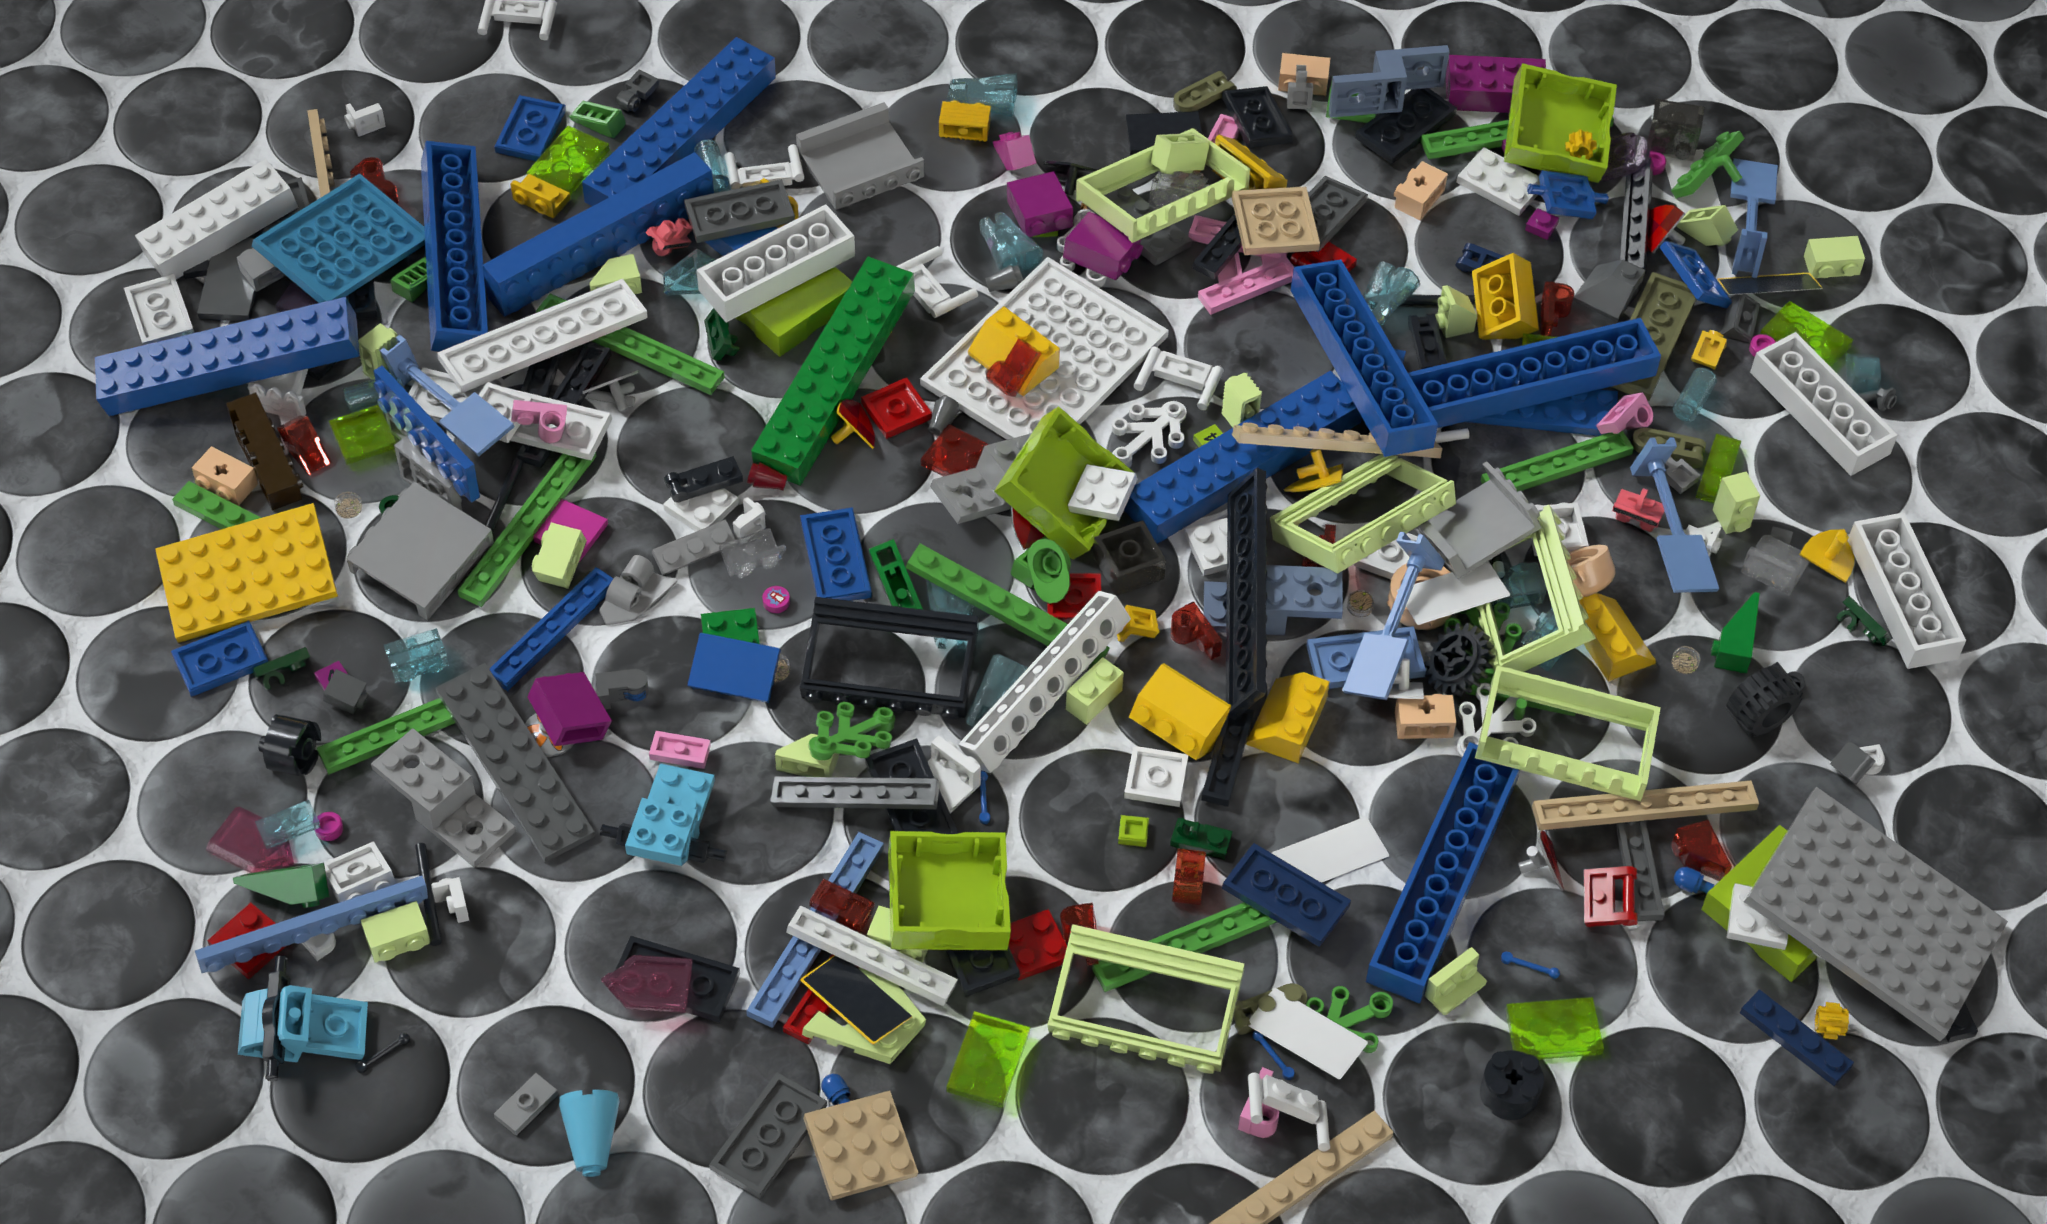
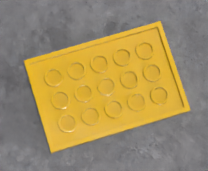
(246, 572)

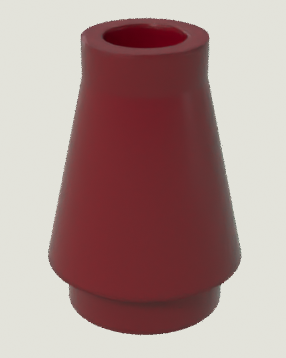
(766, 477)

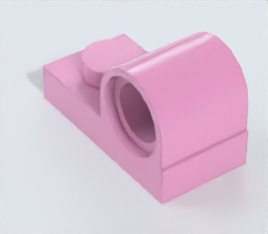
(1629, 413)
(542, 414)
(1265, 1128)

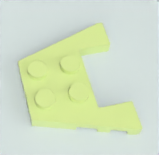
(888, 1047)

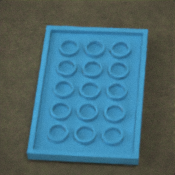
(341, 240)

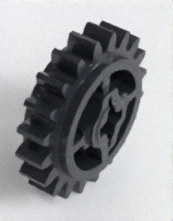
(1462, 665)

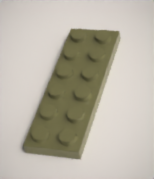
(1664, 312)

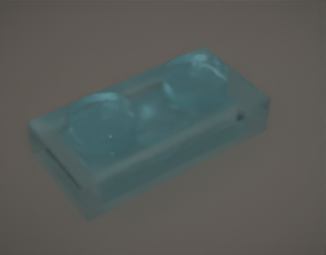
(287, 824)

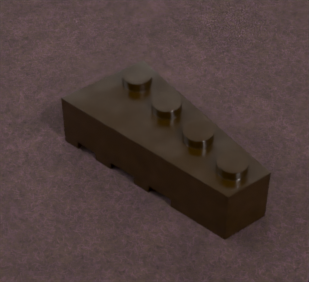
(264, 451)

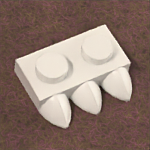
(279, 402)

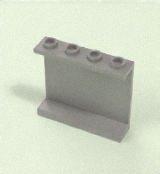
(858, 156)
(1481, 524)
(421, 548)

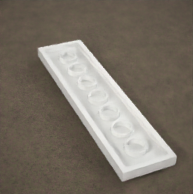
(542, 335)
(582, 428)

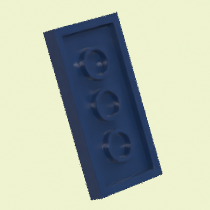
(1286, 894)

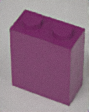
(1040, 204)
(1101, 247)
(569, 708)

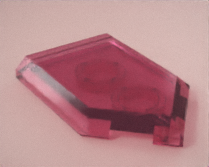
(242, 845)
(652, 983)

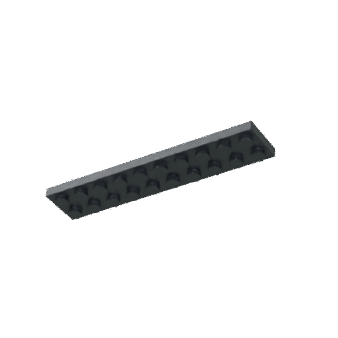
(1246, 593)
(974, 968)

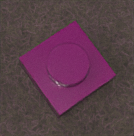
(1542, 224)

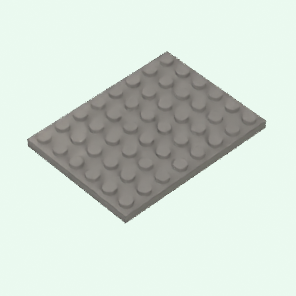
(1877, 913)

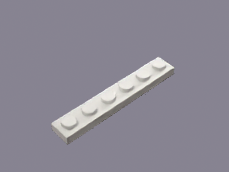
(871, 955)

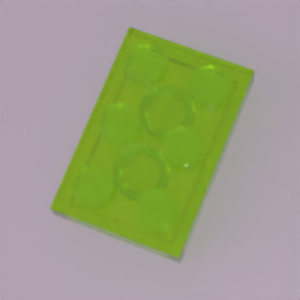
(569, 159)
(1820, 336)
(1555, 1028)
(988, 1059)

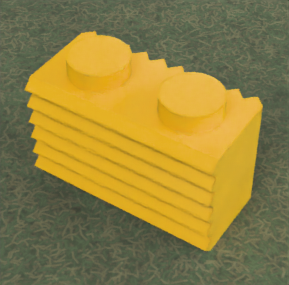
(964, 120)

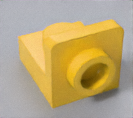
(1709, 349)
(1142, 623)

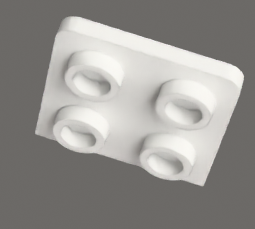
(955, 771)

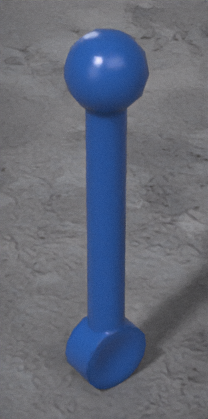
(984, 817)
(1507, 958)
(1288, 1072)

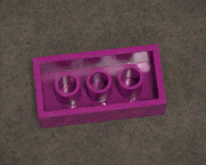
(1483, 81)

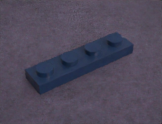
(1796, 1037)

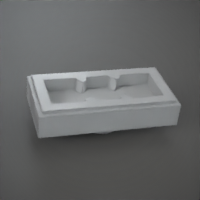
(525, 1104)

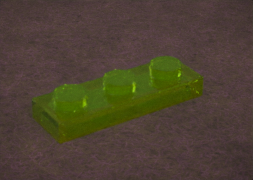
(1719, 465)

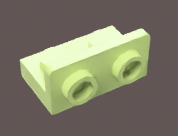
(1455, 982)

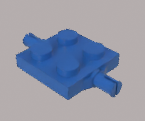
(1567, 194)

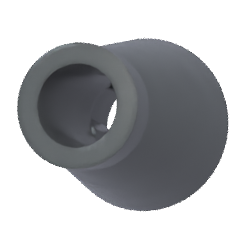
(1004, 279)
(943, 414)

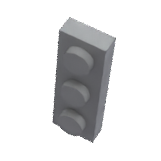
(692, 547)

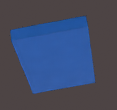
(530, 128)
(1696, 274)
(219, 658)
(734, 667)

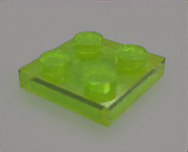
(362, 434)

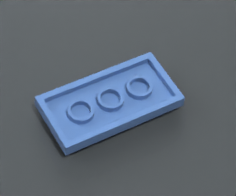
(1334, 655)

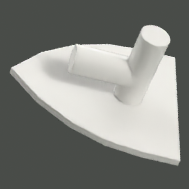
(1402, 687)

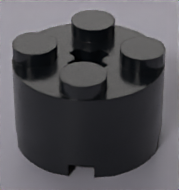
(290, 745)
(1512, 1084)

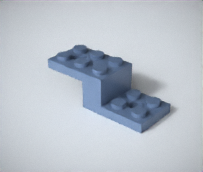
(1391, 76)
(1286, 597)

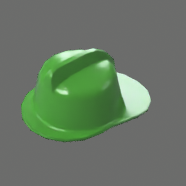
(1049, 570)

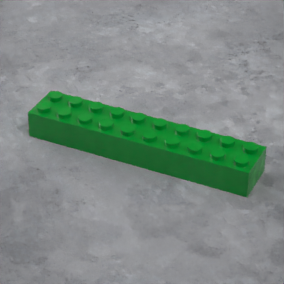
(834, 369)

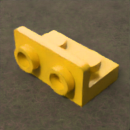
(539, 195)

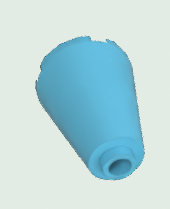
(590, 1128)

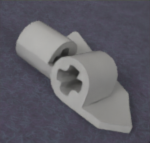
(634, 591)

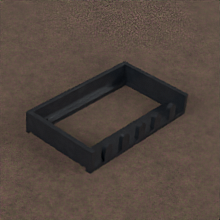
(895, 620)

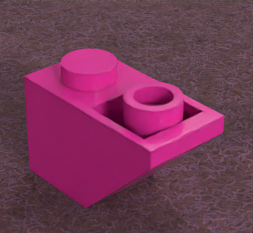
(1015, 150)

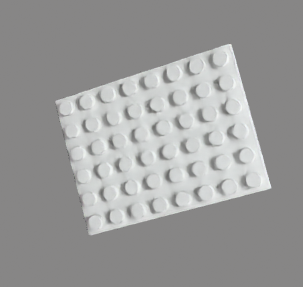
(1097, 342)

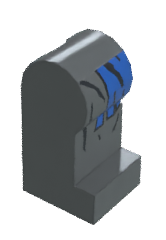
(621, 686)

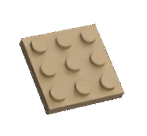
(1275, 220)
(860, 1145)

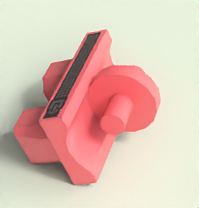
(669, 236)
(1638, 507)

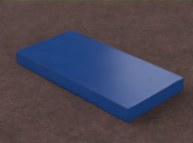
(836, 555)

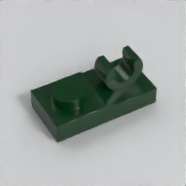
(718, 336)
(1857, 613)
(293, 661)
(1201, 837)

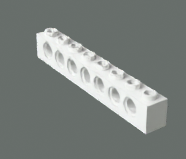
(1045, 681)

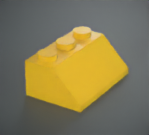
(1261, 174)
(1505, 298)
(998, 338)
(1616, 644)
(1180, 712)
(1289, 715)

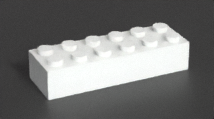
(217, 220)
(776, 263)
(1823, 403)
(1906, 590)

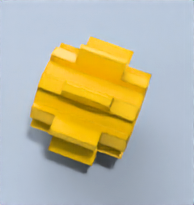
(1581, 144)
(1831, 1020)

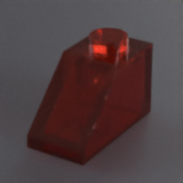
(304, 444)
(1701, 850)

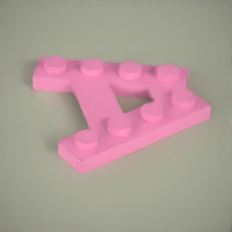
(1233, 284)

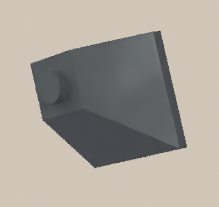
(1611, 288)

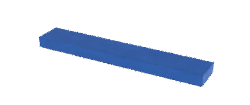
(551, 629)

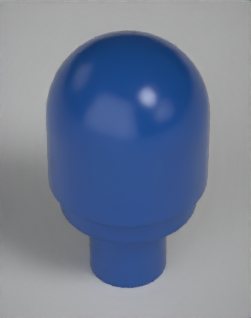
(1691, 880)
(835, 1089)

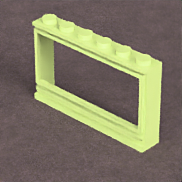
(1094, 186)
(1435, 498)
(1563, 597)
(1576, 700)
(1156, 959)

